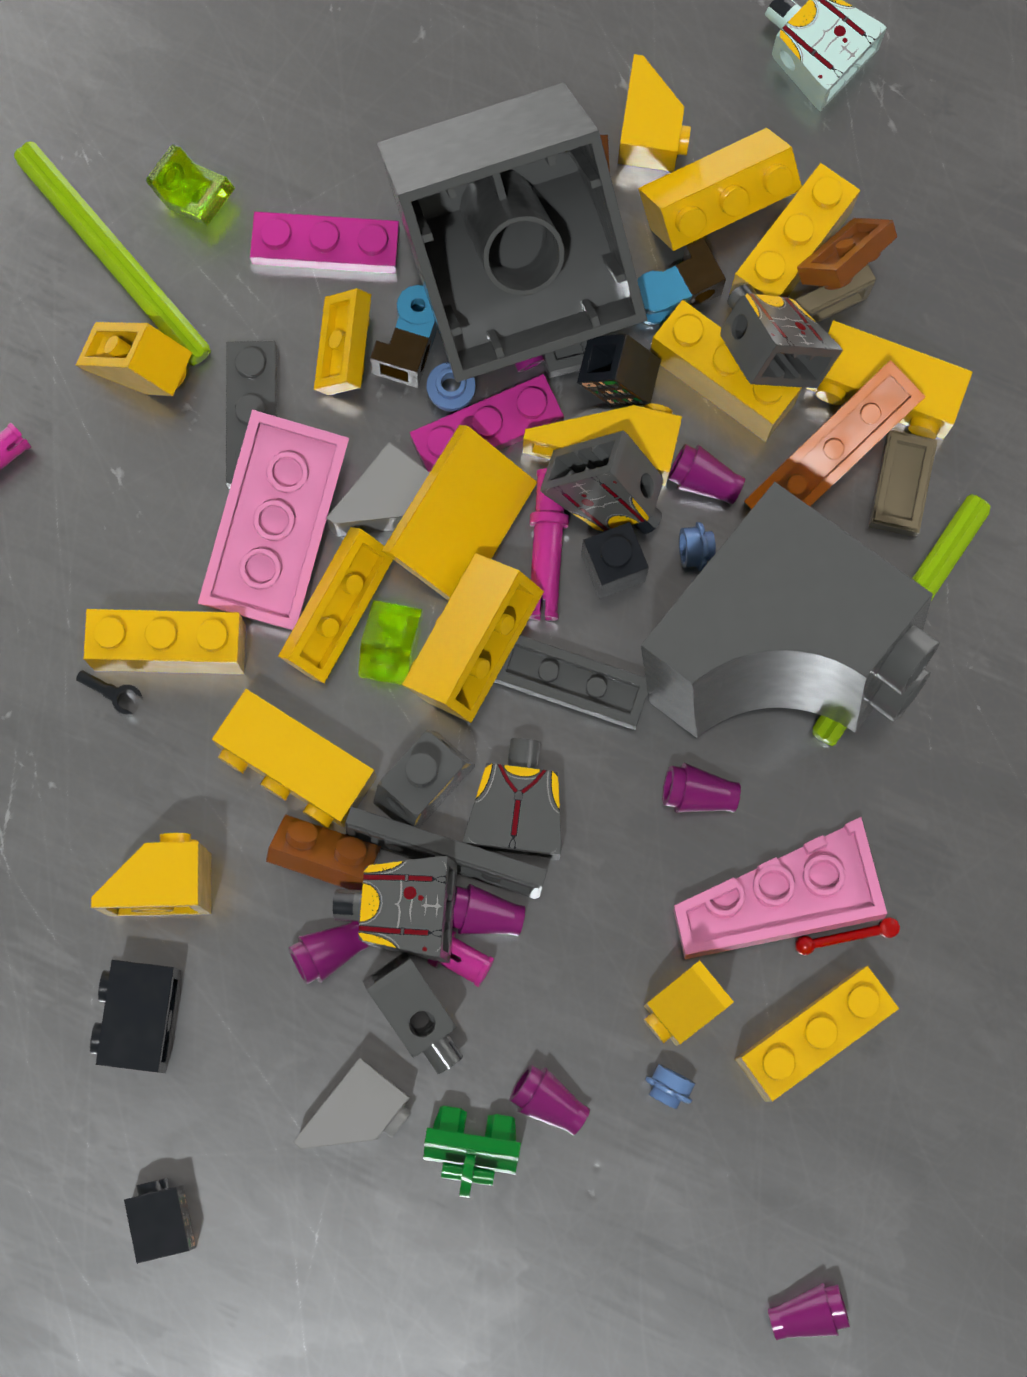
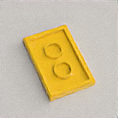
(459, 511)

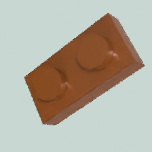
(847, 253)
(321, 853)

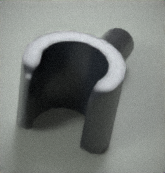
(109, 690)

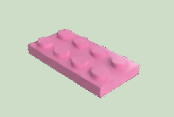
(273, 520)

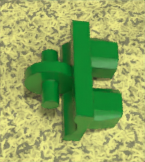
(471, 1156)

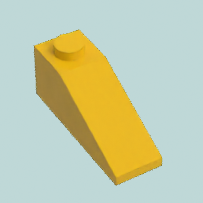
(650, 427)

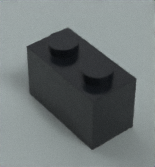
(136, 1016)

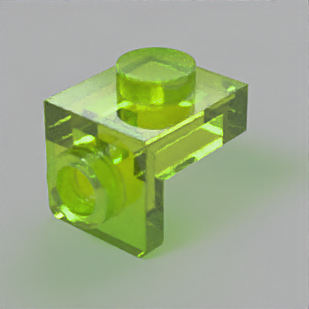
(188, 186)
(388, 642)

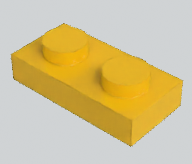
(342, 342)

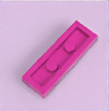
(324, 242)
(496, 419)

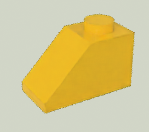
(652, 121)
(135, 357)
(686, 1005)

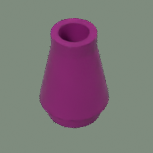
(705, 475)
(699, 791)
(485, 913)
(325, 951)
(548, 1100)
(810, 1314)

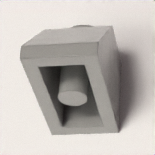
(379, 495)
(357, 1110)

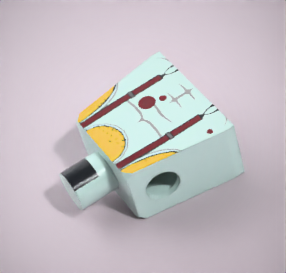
(823, 44)

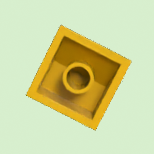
(160, 880)

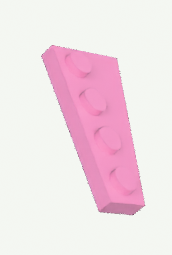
(799, 894)

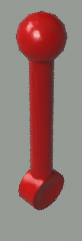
(886, 928)

